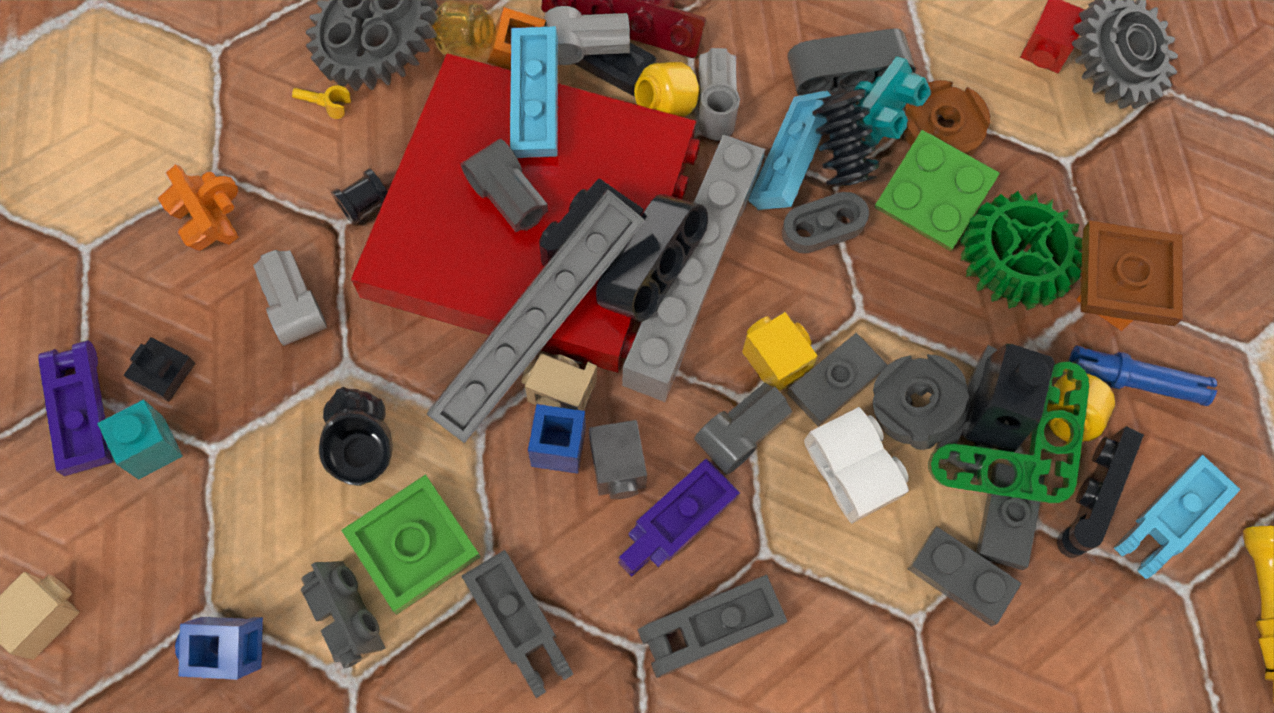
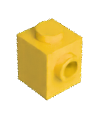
(779, 350)

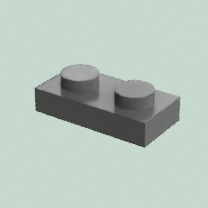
(964, 576)

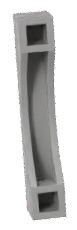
(666, 334)

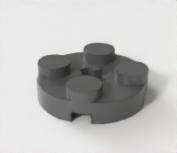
(921, 425)

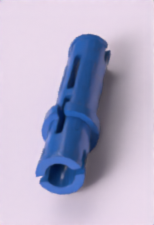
(1123, 371)

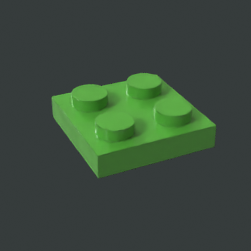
(936, 190)
(410, 544)

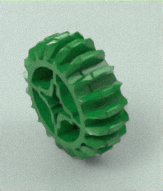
(1030, 274)

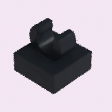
(158, 368)

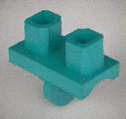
(888, 98)

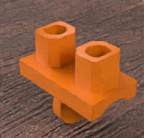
(207, 201)

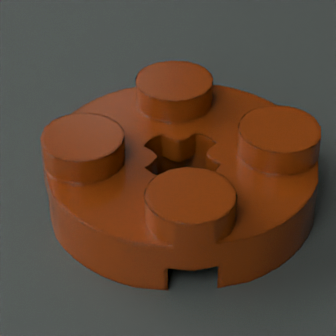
(964, 107)

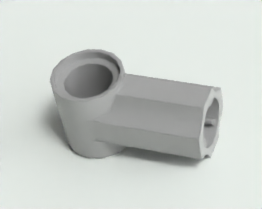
(587, 33)
(717, 93)
(292, 307)

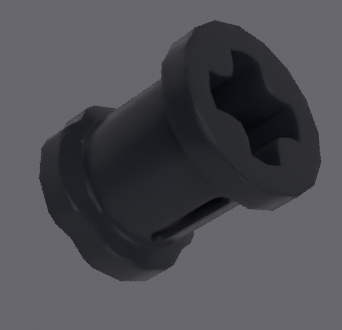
(360, 196)

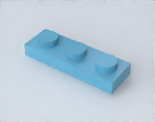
(534, 92)
(789, 154)

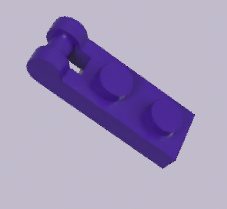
(74, 408)

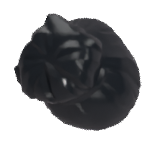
(355, 438)

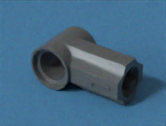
(499, 176)
(734, 435)

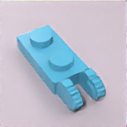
(1180, 513)

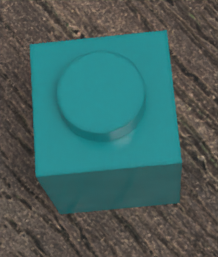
(140, 439)

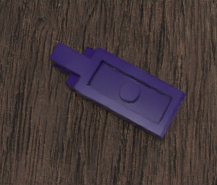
(678, 517)

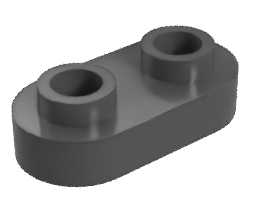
(822, 223)

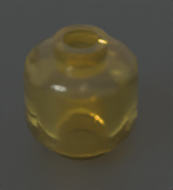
(463, 29)

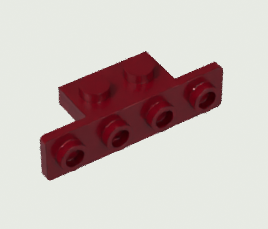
(649, 21)

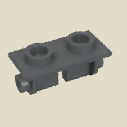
(334, 591)

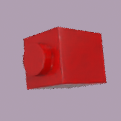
(1053, 35)

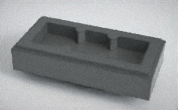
(836, 379)
(1007, 524)

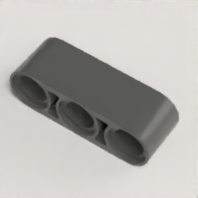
(845, 60)

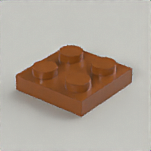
(1132, 273)

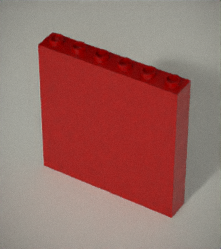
(454, 253)

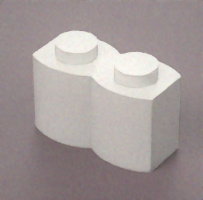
(856, 464)

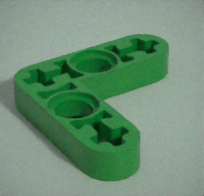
(1028, 467)

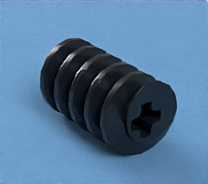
(846, 138)

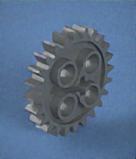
(369, 38)

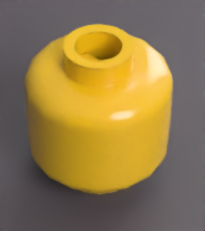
(668, 88)
(1098, 411)

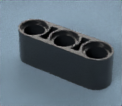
(653, 257)

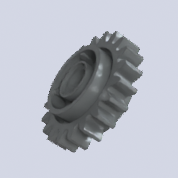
(1125, 51)

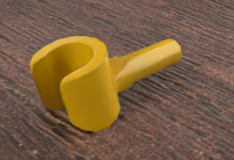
(332, 94)

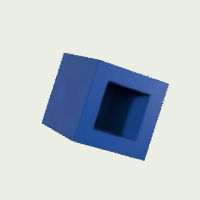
(557, 438)

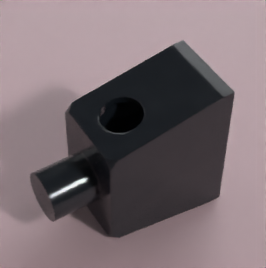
(1013, 387)

